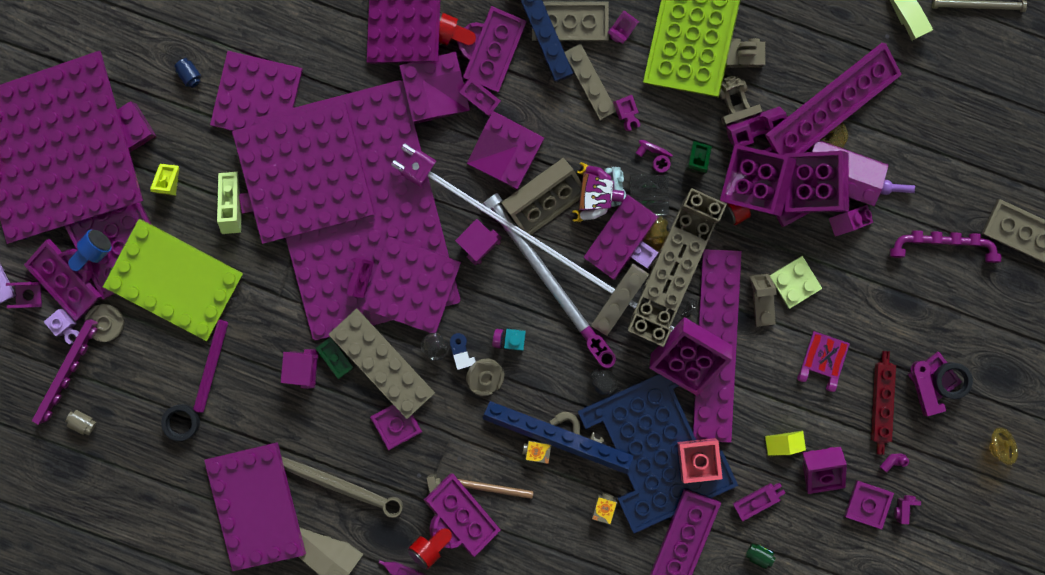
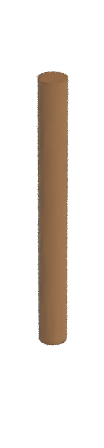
(497, 489)

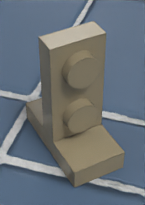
(763, 299)

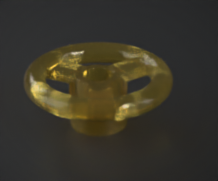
(1001, 447)

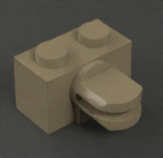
(746, 54)

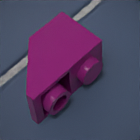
(851, 220)

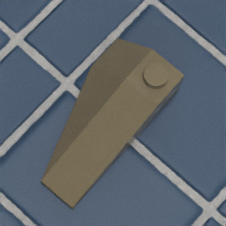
(328, 555)

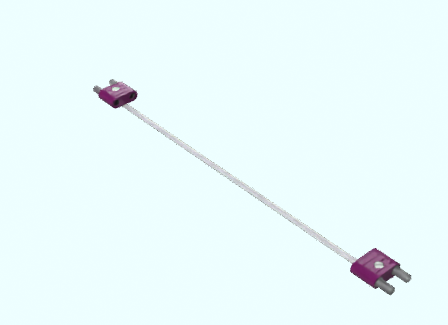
(420, 167)

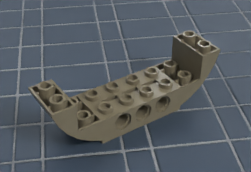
(675, 266)

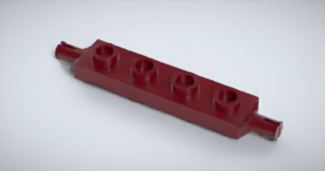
(883, 402)

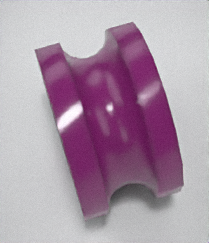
(664, 169)

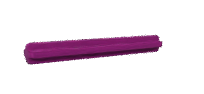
(210, 366)

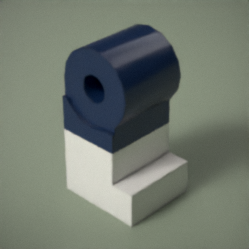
(458, 345)

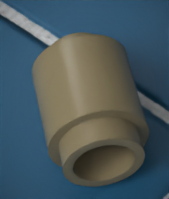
(80, 422)

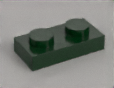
(334, 357)

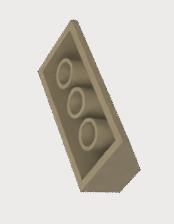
(544, 197)

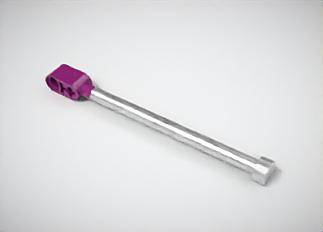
(493, 204)

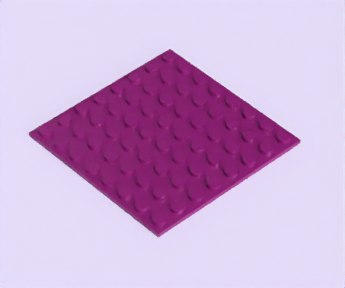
(62, 149)

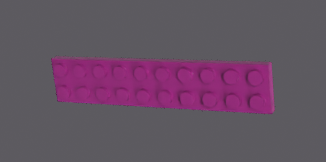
(719, 316)

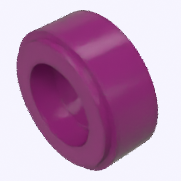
(498, 338)

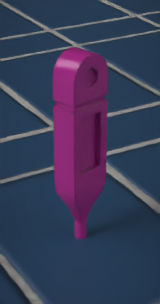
(399, 569)

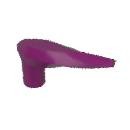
(651, 147)

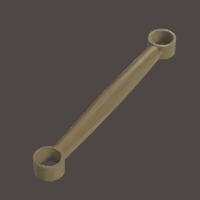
(340, 485)

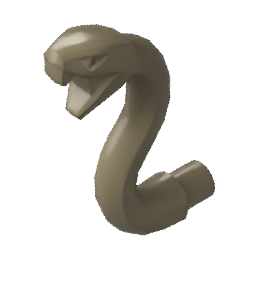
(565, 416)

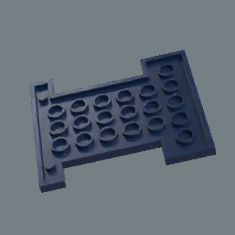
(648, 424)

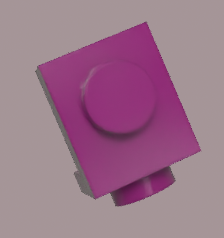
(623, 27)
(902, 511)

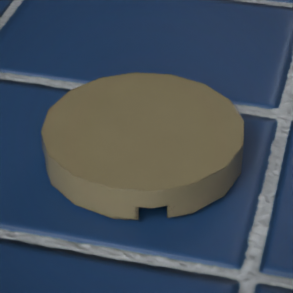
(109, 322)
(485, 377)

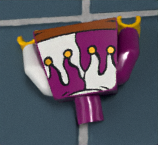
(596, 193)

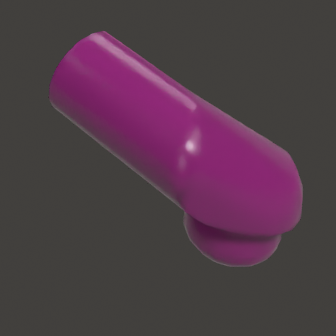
(894, 459)

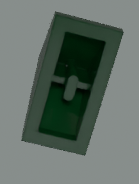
(698, 158)

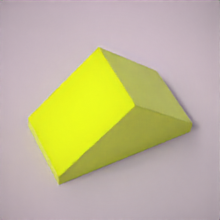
(165, 180)
(785, 443)

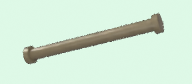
(1022, 6)

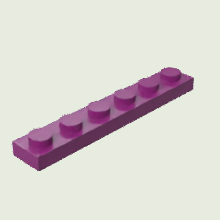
(62, 378)

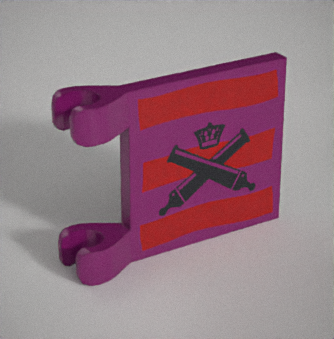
(824, 356)

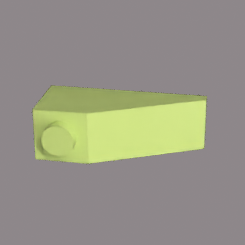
(229, 203)

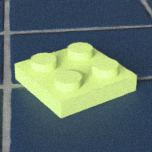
(795, 282)

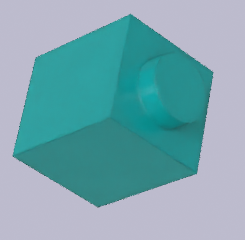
(514, 339)

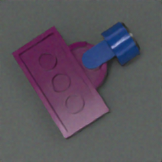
(68, 272)

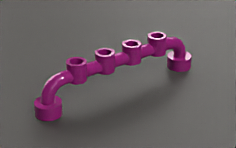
(954, 239)

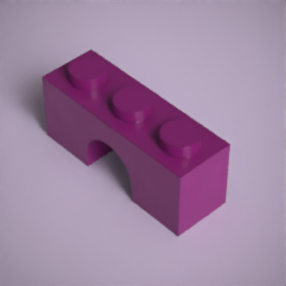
(744, 130)

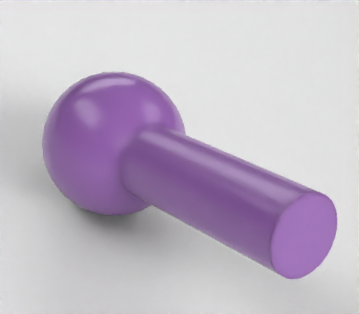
(888, 187)

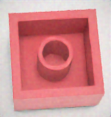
(699, 460)

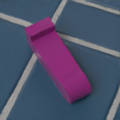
(920, 372)

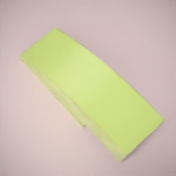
(912, 17)

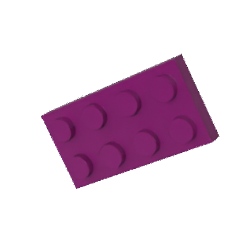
(621, 237)

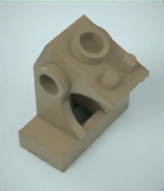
(732, 86)

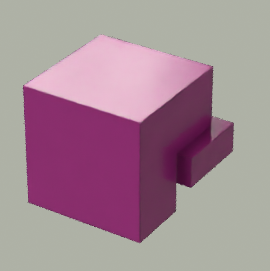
(478, 241)
(300, 368)

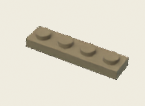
(590, 82)
(619, 299)

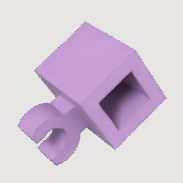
(61, 324)

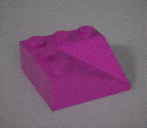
(434, 88)
(505, 150)
(758, 180)
(819, 182)
(691, 356)

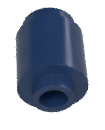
(187, 73)

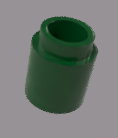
(760, 556)

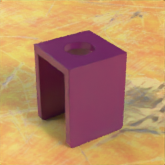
(20, 288)

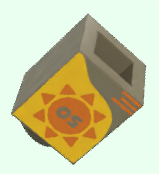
(537, 451)
(604, 508)

